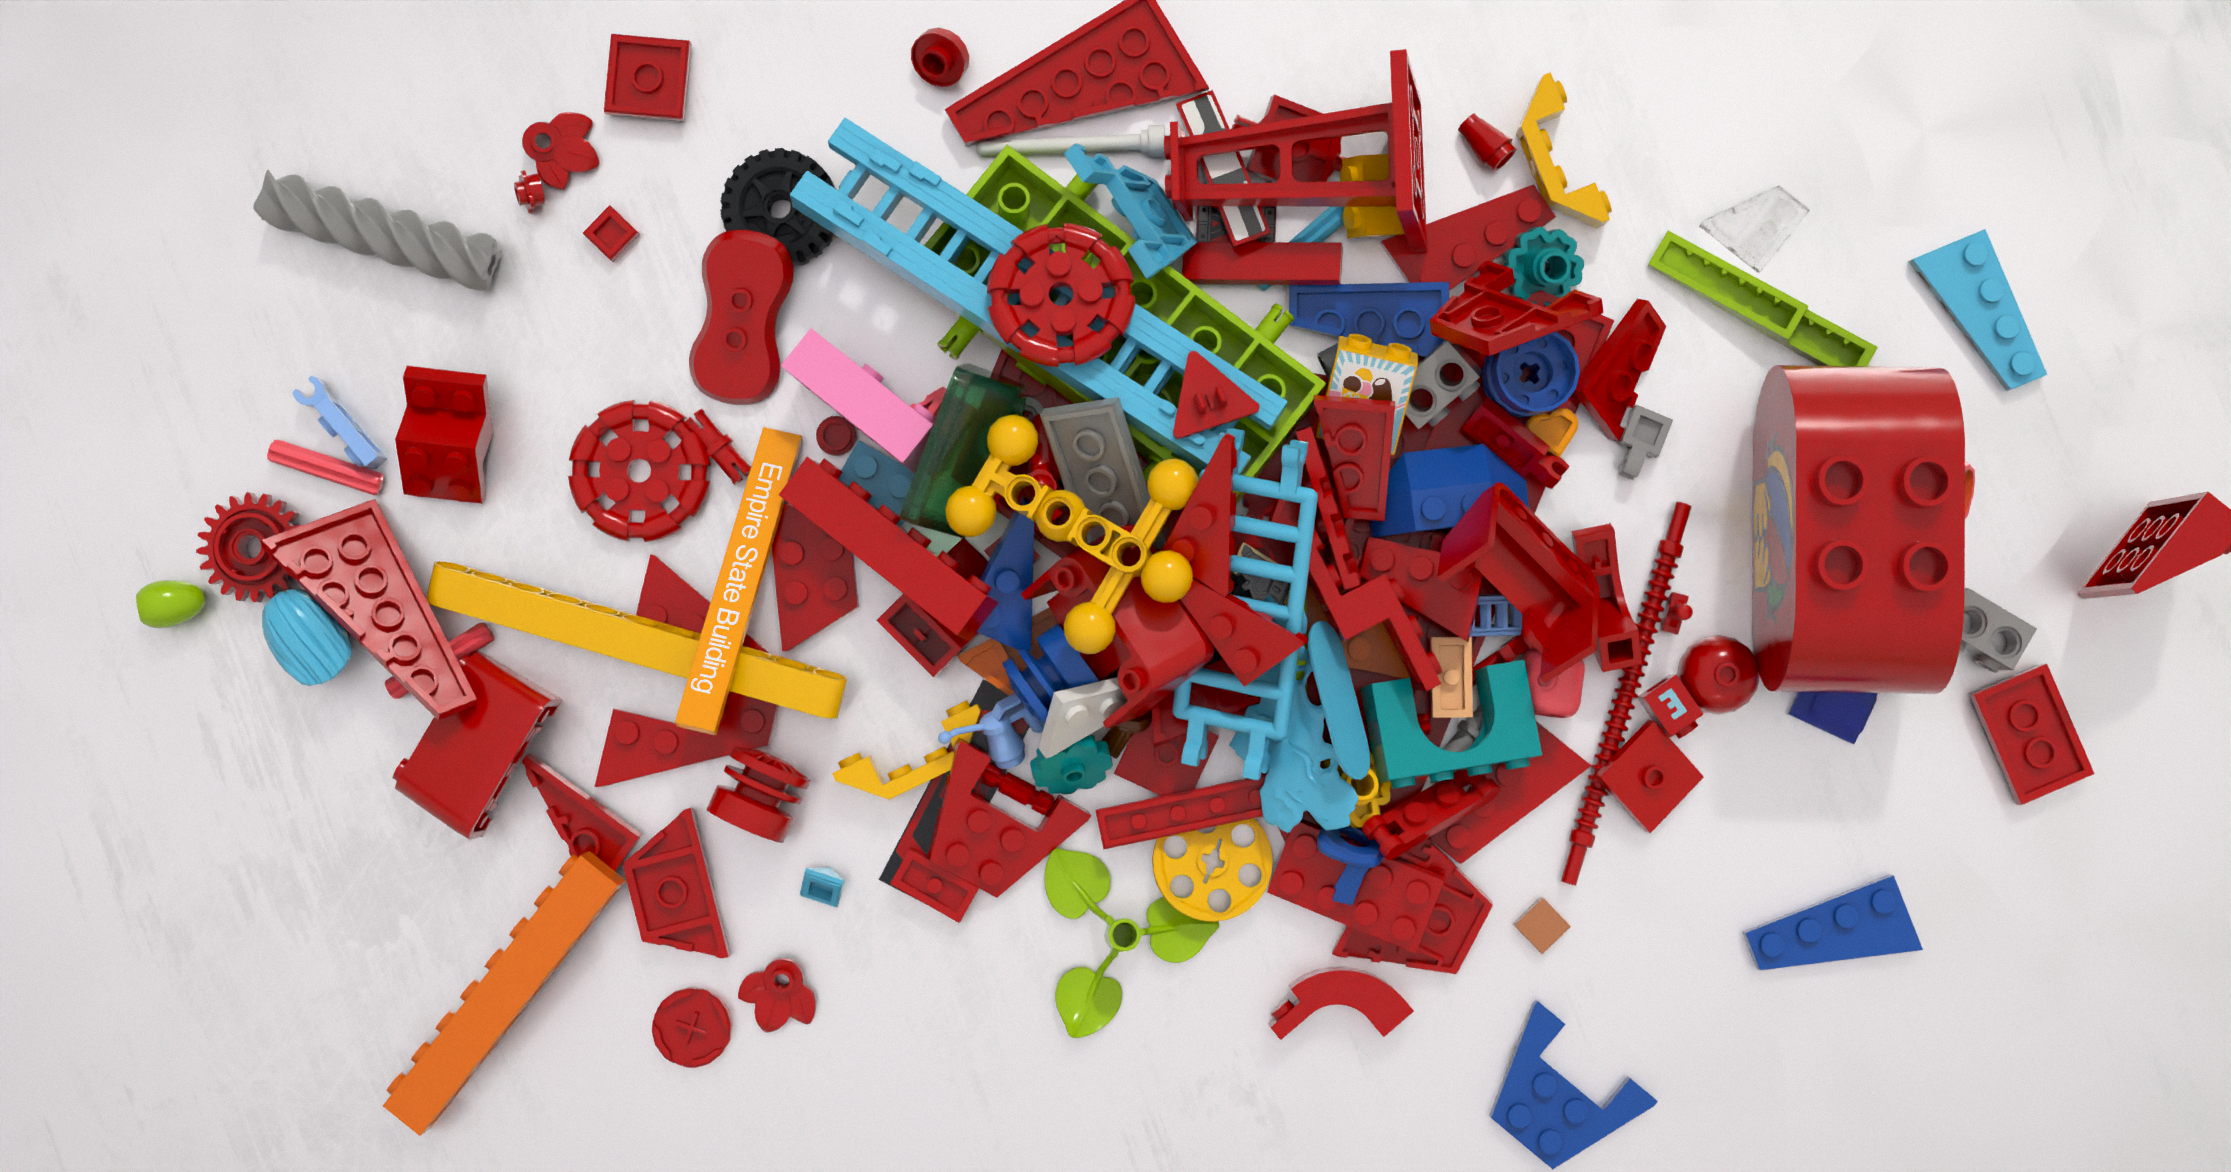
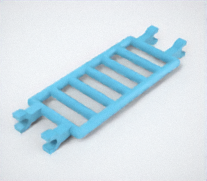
(1260, 731)

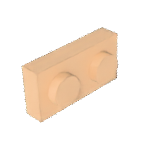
(1455, 693)

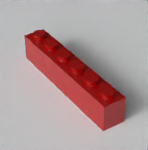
(888, 548)

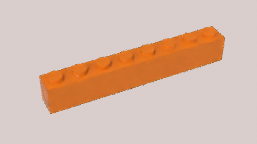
(504, 992)

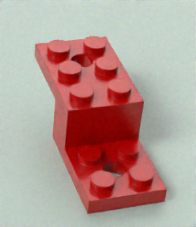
(1368, 605)

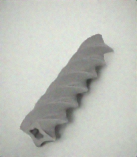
(370, 230)

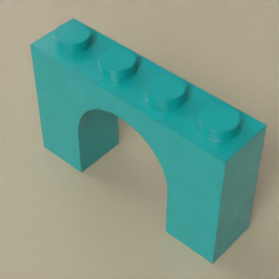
(1404, 752)

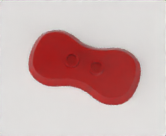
(744, 286)

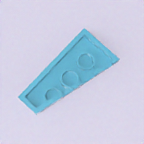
(1983, 306)

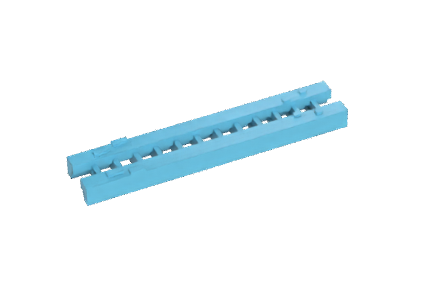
(969, 296)

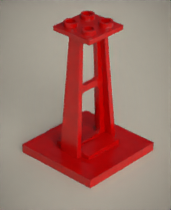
(1401, 189)

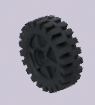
(758, 186)

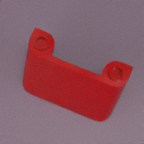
(473, 753)

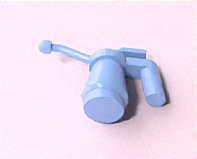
(1002, 739)

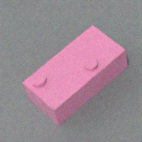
(861, 398)

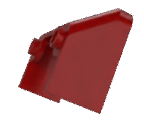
(1531, 572)
(1160, 636)

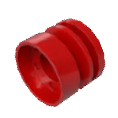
(758, 794)

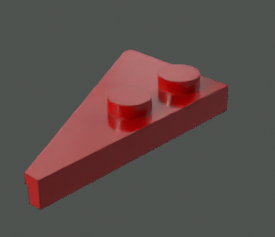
(1207, 522)
(1241, 635)
(580, 818)

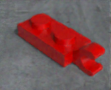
(1514, 443)

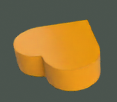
(1554, 429)

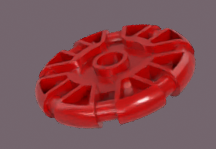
(1066, 271)
(615, 471)

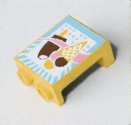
(1375, 373)

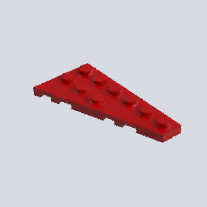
(1100, 68)

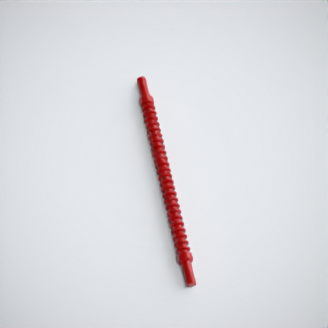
(1669, 550)

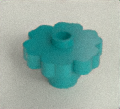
(1540, 248)
(1074, 767)

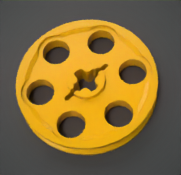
(1223, 878)

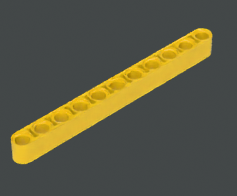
(628, 637)

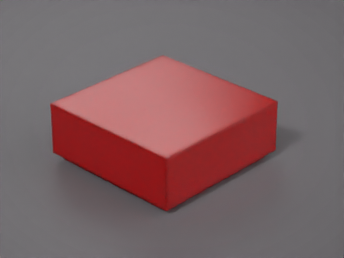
(611, 233)

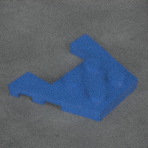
(1547, 1109)

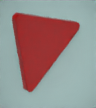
(1208, 399)

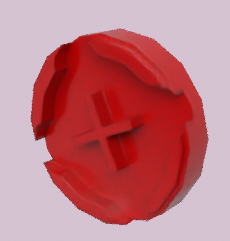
(692, 1027)

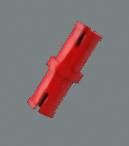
(718, 447)

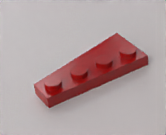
(1331, 522)

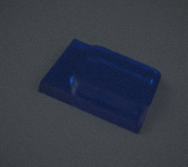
(1835, 713)

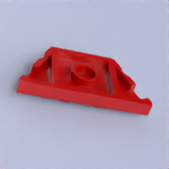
(811, 578)
(675, 890)

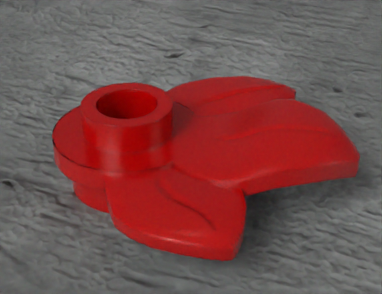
(566, 151)
(776, 1000)

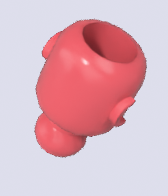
(1558, 696)

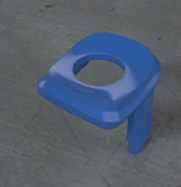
(1357, 859)

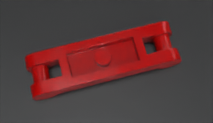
(1428, 813)

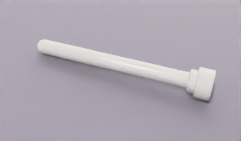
(1149, 141)

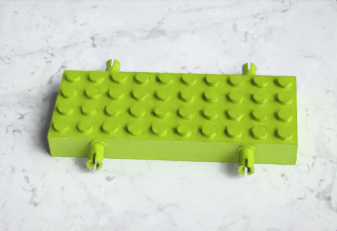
(1032, 198)

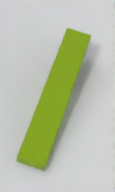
(1759, 304)

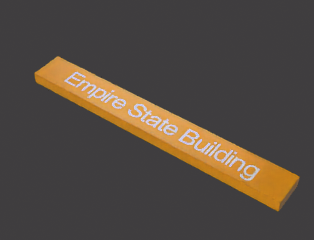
(738, 582)

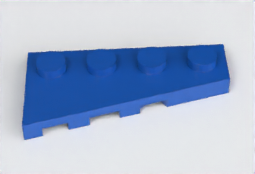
(1375, 310)

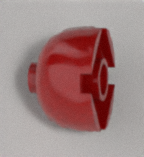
(1719, 674)

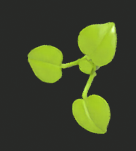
(1075, 884)

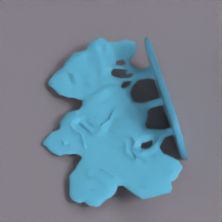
(1294, 771)

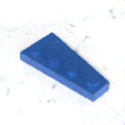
(1843, 927)

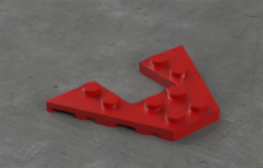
(649, 745)

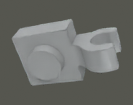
(1645, 436)

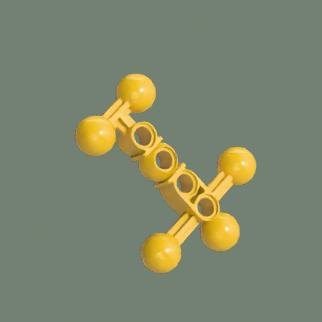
(1163, 575)

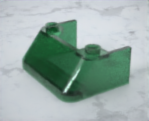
(959, 442)

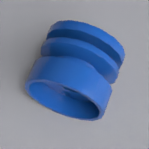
(1549, 385)
(1054, 671)

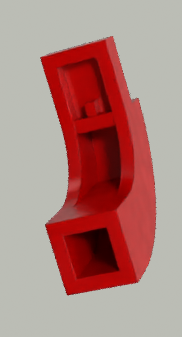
(1617, 633)
(1341, 986)

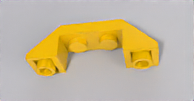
(1583, 204)
(865, 775)

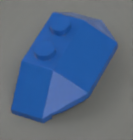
(1439, 486)

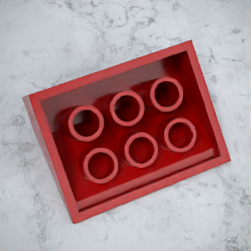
(2162, 544)

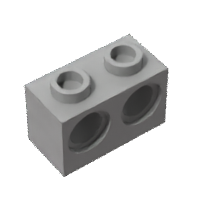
(1431, 378)
(1987, 622)

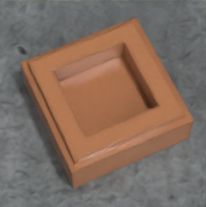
(1541, 925)

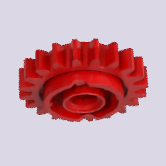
(229, 543)

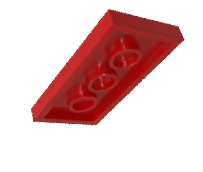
(1391, 901)

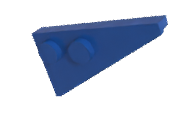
(1009, 575)

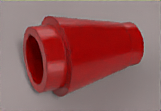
(1487, 142)

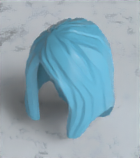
(305, 637)

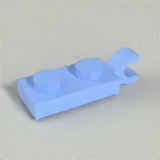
(338, 421)

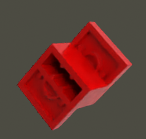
(444, 434)

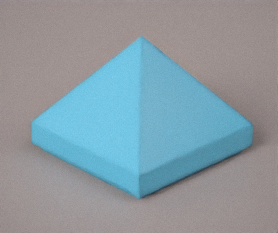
(822, 885)

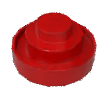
(940, 57)

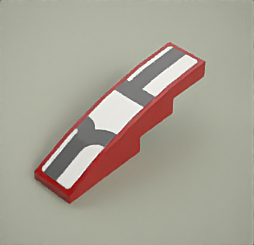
(1203, 116)

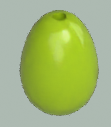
(169, 603)

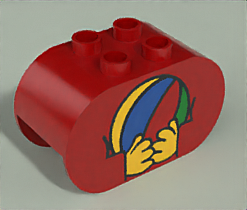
(1858, 529)

